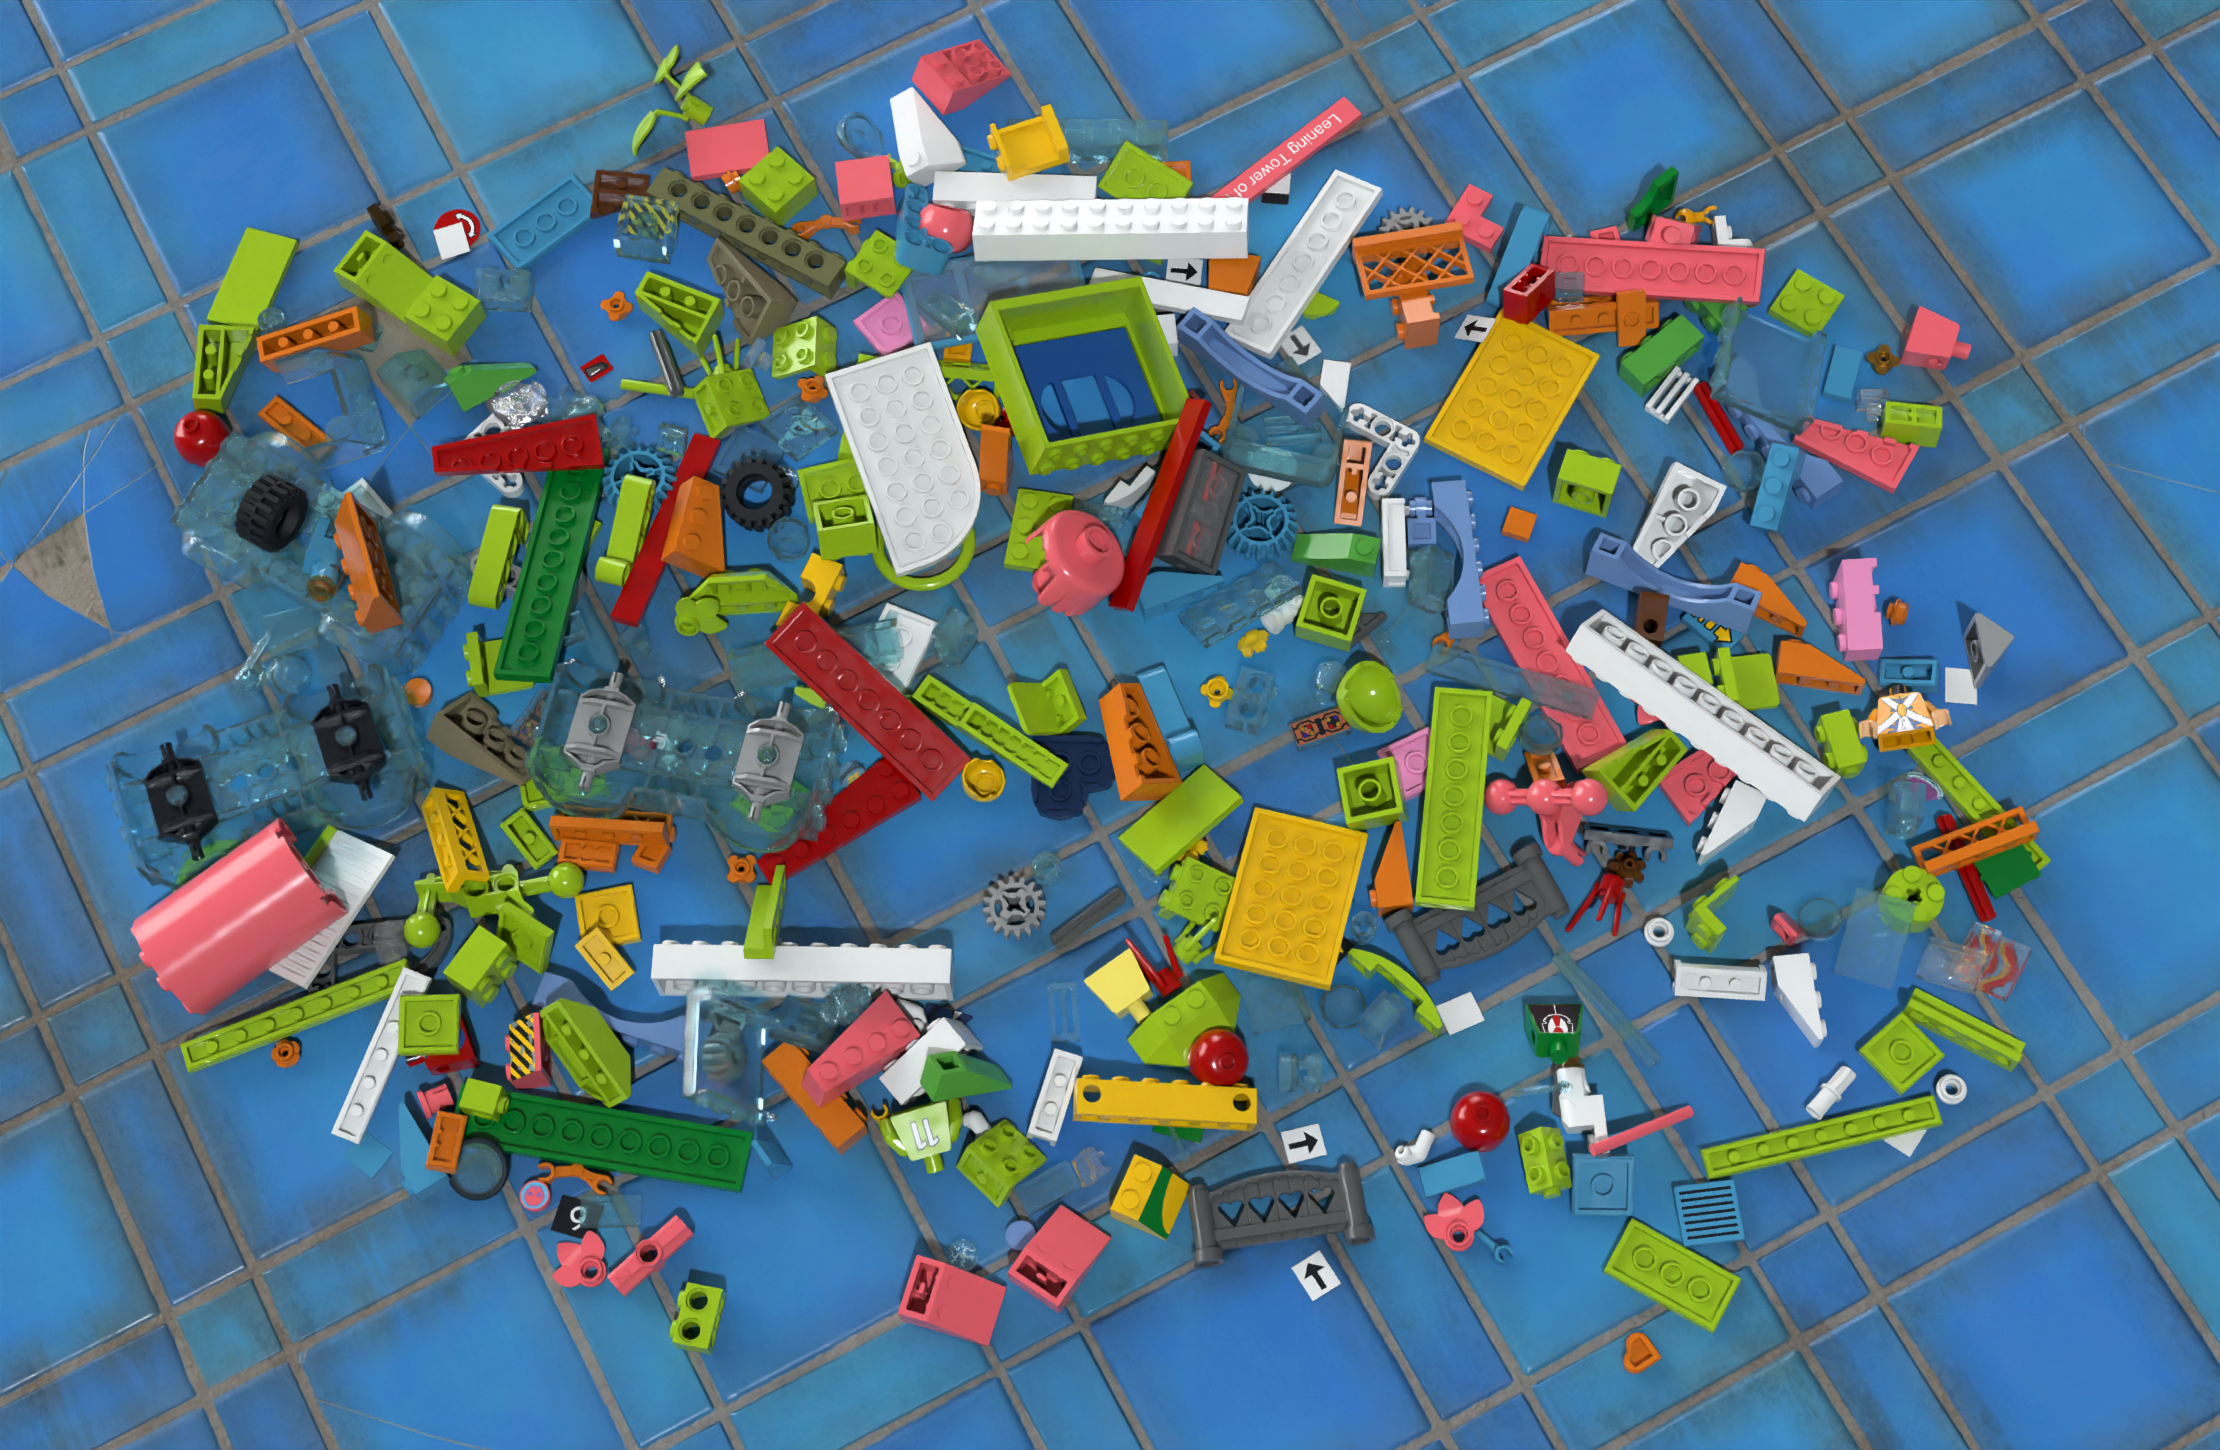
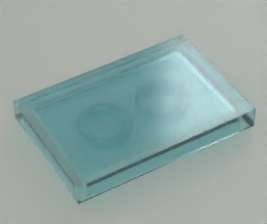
(1875, 938)

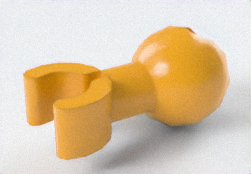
(1695, 217)

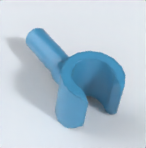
(1494, 1247)

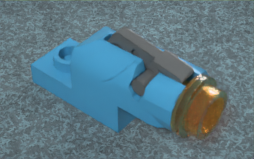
(323, 563)

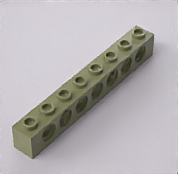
(823, 280)

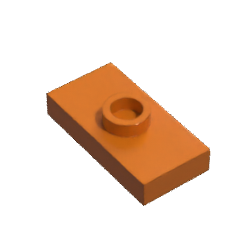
(1631, 317)
(590, 854)
(446, 1142)

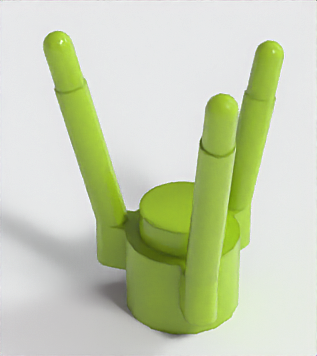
(721, 367)
(1188, 947)

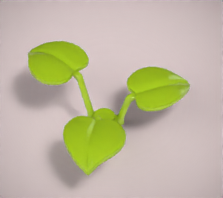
(692, 106)

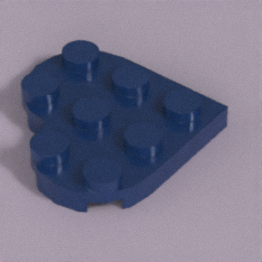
(1088, 773)

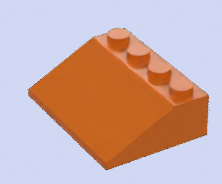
(366, 567)

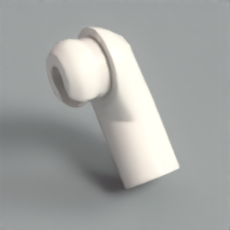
(915, 1014)
(977, 1122)
(1416, 1153)

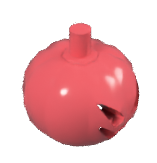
(948, 224)

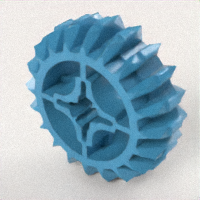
(662, 473)
(1275, 512)

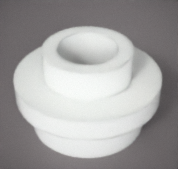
(1663, 925)
(1954, 1081)

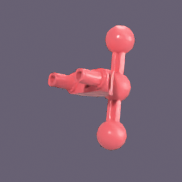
(1557, 808)

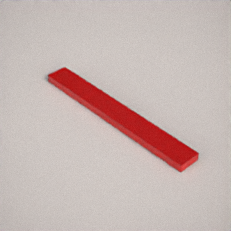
(1160, 503)
(648, 564)

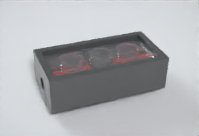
(1202, 514)

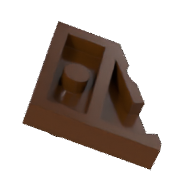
(611, 189)

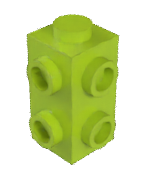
(1841, 743)
(1545, 1161)

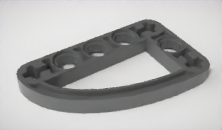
(366, 945)

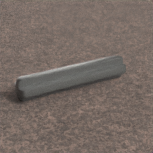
(666, 363)
(1088, 918)

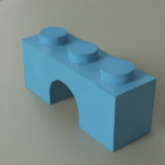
(1772, 502)

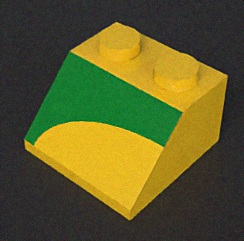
(1149, 1198)

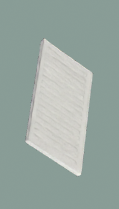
(353, 873)

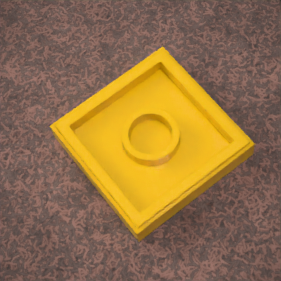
(611, 911)

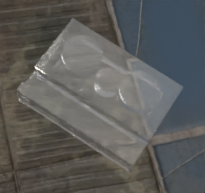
(1952, 965)

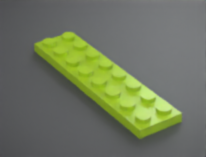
(1454, 799)

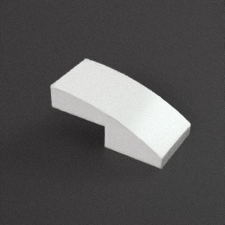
(1125, 495)

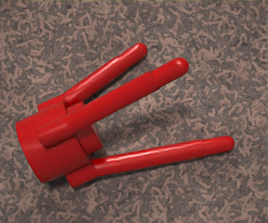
(1608, 892)
(1165, 980)

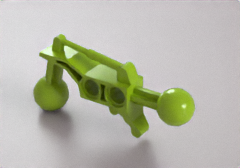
(486, 898)

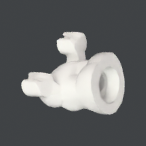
(1283, 615)

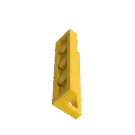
(446, 835)

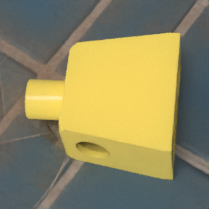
(1122, 987)

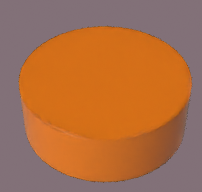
(418, 692)

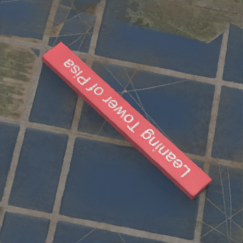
(1292, 152)

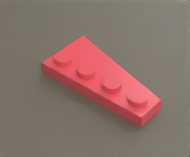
(1866, 456)
(1695, 784)

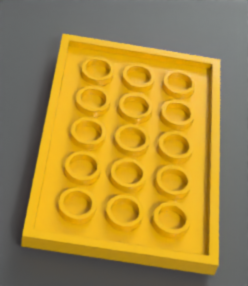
(1512, 400)
(1291, 898)

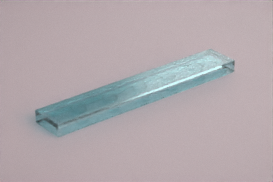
(1512, 681)

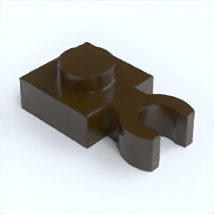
(383, 223)

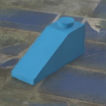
(1173, 590)
(413, 1158)

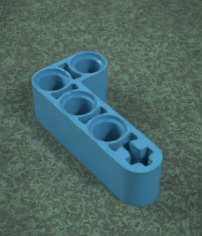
(914, 246)
(1521, 250)
(1180, 739)

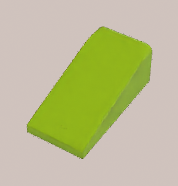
(528, 839)

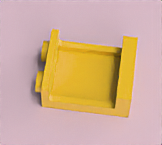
(1029, 145)

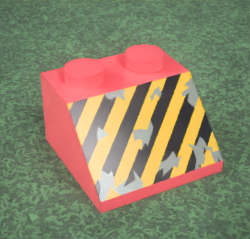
(528, 1054)

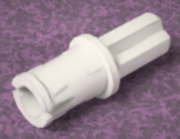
(1830, 1092)

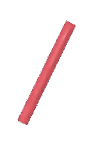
(1641, 1130)

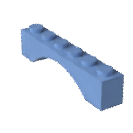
(1283, 391)
(1817, 479)
(1452, 513)
(1725, 604)
(659, 1037)

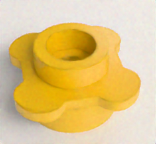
(1214, 684)

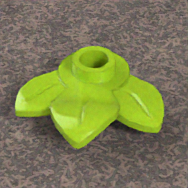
(698, 616)

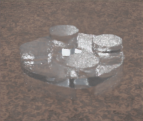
(532, 406)

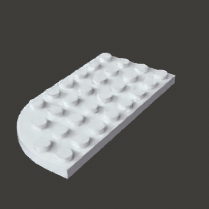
(909, 454)

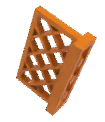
(1408, 245)

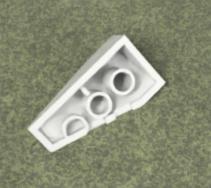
(923, 139)
(1677, 512)

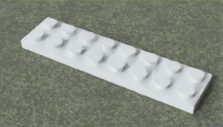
(1305, 262)

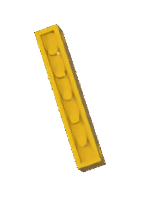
(1164, 1103)

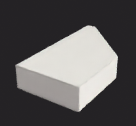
(1335, 381)

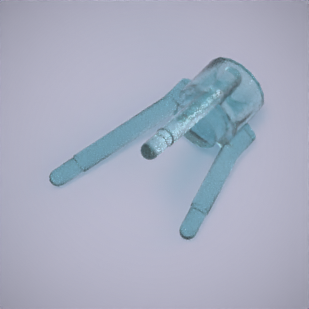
(250, 675)

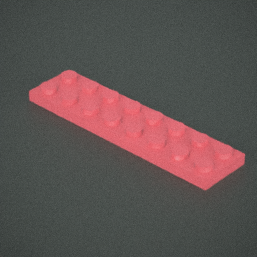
(1660, 269)
(1539, 646)

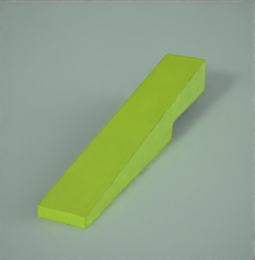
(989, 731)

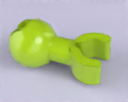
(899, 177)

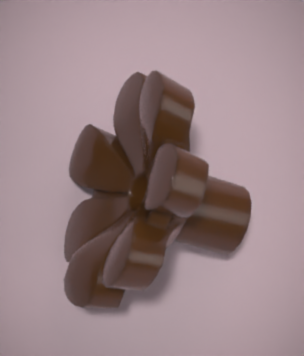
(1627, 868)

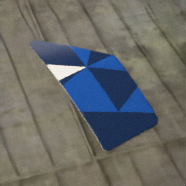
(933, 1012)

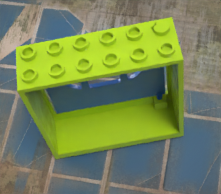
(1079, 335)

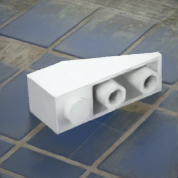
(1736, 818)
(1794, 988)

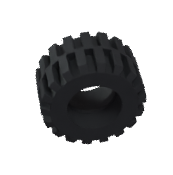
(741, 479)
(271, 513)

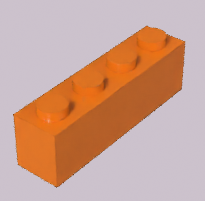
(335, 331)
(835, 1120)

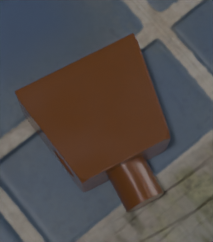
(1651, 615)

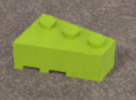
(681, 311)
(220, 363)
(1637, 768)

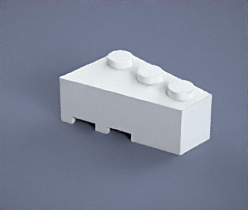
(904, 1075)

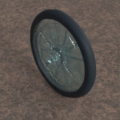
(480, 1169)

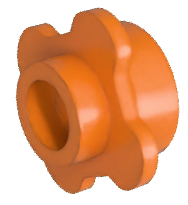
(619, 313)
(816, 394)
(745, 876)

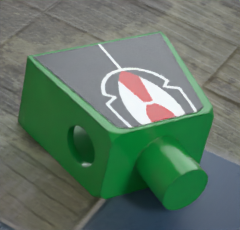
(1554, 1030)

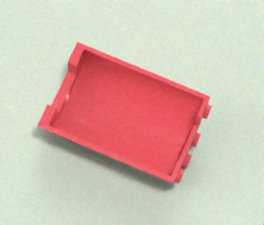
(235, 920)

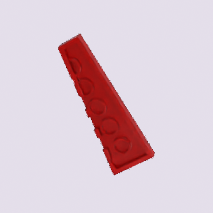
(538, 448)
(853, 812)

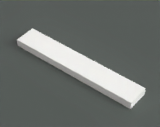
(1182, 297)
(377, 1062)

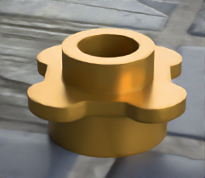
(1879, 366)

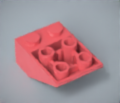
(959, 75)
(1058, 1258)
(951, 1301)

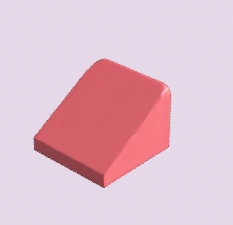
(1786, 928)

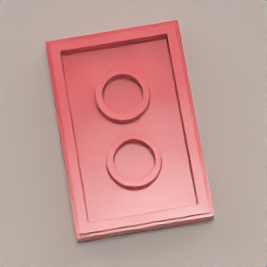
(726, 147)

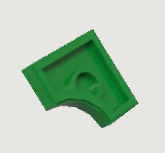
(1655, 200)

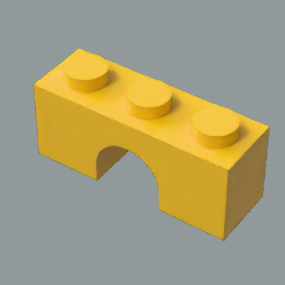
(822, 578)

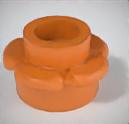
(731, 181)
(1897, 612)
(288, 1060)

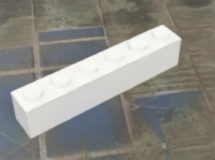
(966, 188)

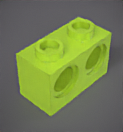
(706, 1319)

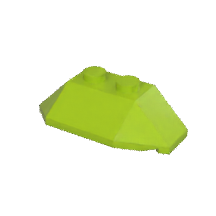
(746, 592)
(1176, 1025)
(588, 1050)

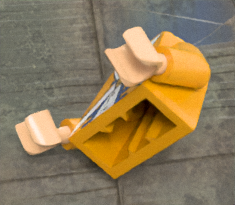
(1903, 721)

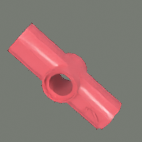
(635, 1270)

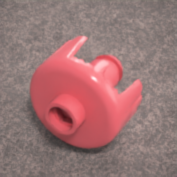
(1080, 565)

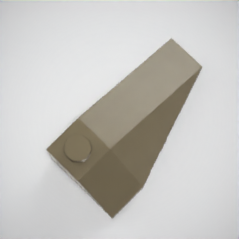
(753, 296)
(474, 735)

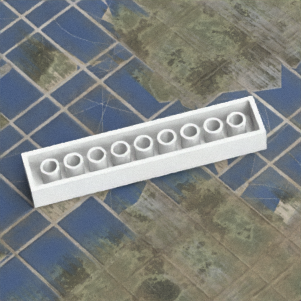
(1111, 229)
(1702, 715)
(805, 970)

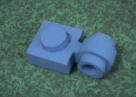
(1421, 530)

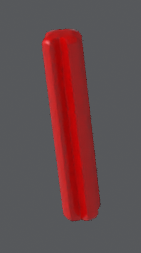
(1718, 418)

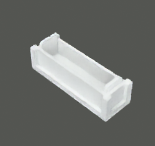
(1393, 542)
(1720, 981)
(1054, 1096)

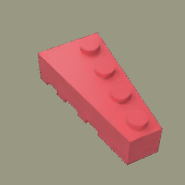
(860, 1051)

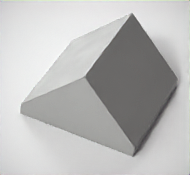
(1985, 647)

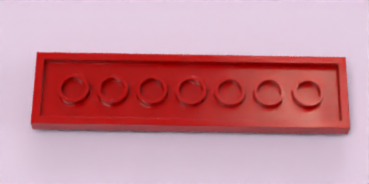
(868, 701)

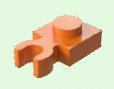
(653, 858)

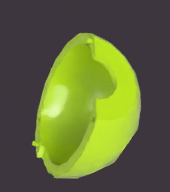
(1369, 698)

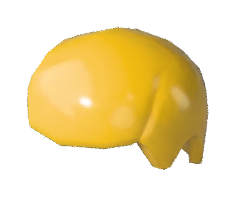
(978, 408)
(983, 780)

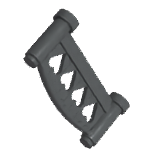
(1529, 878)
(1215, 1233)

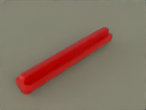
(1968, 874)

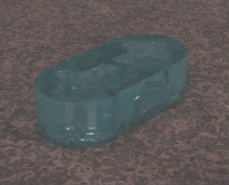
(1110, 515)

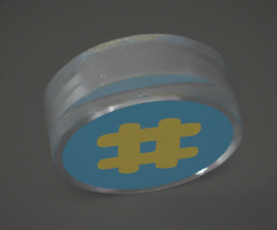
(850, 772)

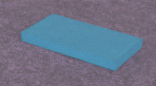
(544, 224)

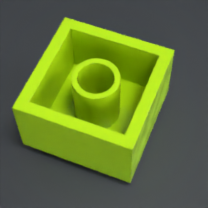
(778, 187)
(445, 315)
(1586, 482)
(844, 527)
(1330, 612)
(1372, 794)
(481, 967)

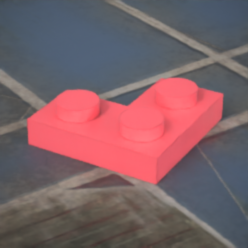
(1470, 212)

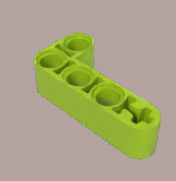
(504, 531)
(627, 531)

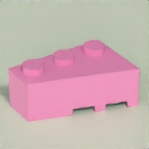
(1857, 610)

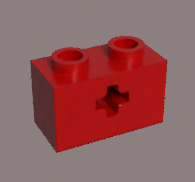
(1528, 293)

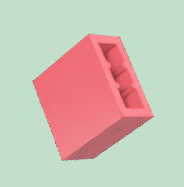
(865, 188)

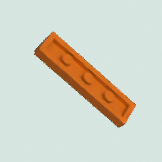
(1593, 315)
(629, 829)
(1977, 849)

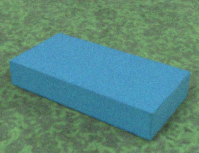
(1842, 374)

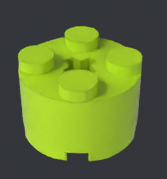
(1922, 889)

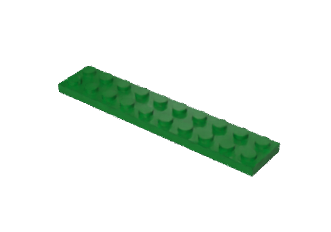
(550, 575)
(618, 1141)

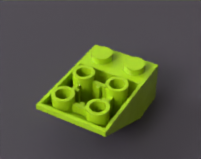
(381, 275)

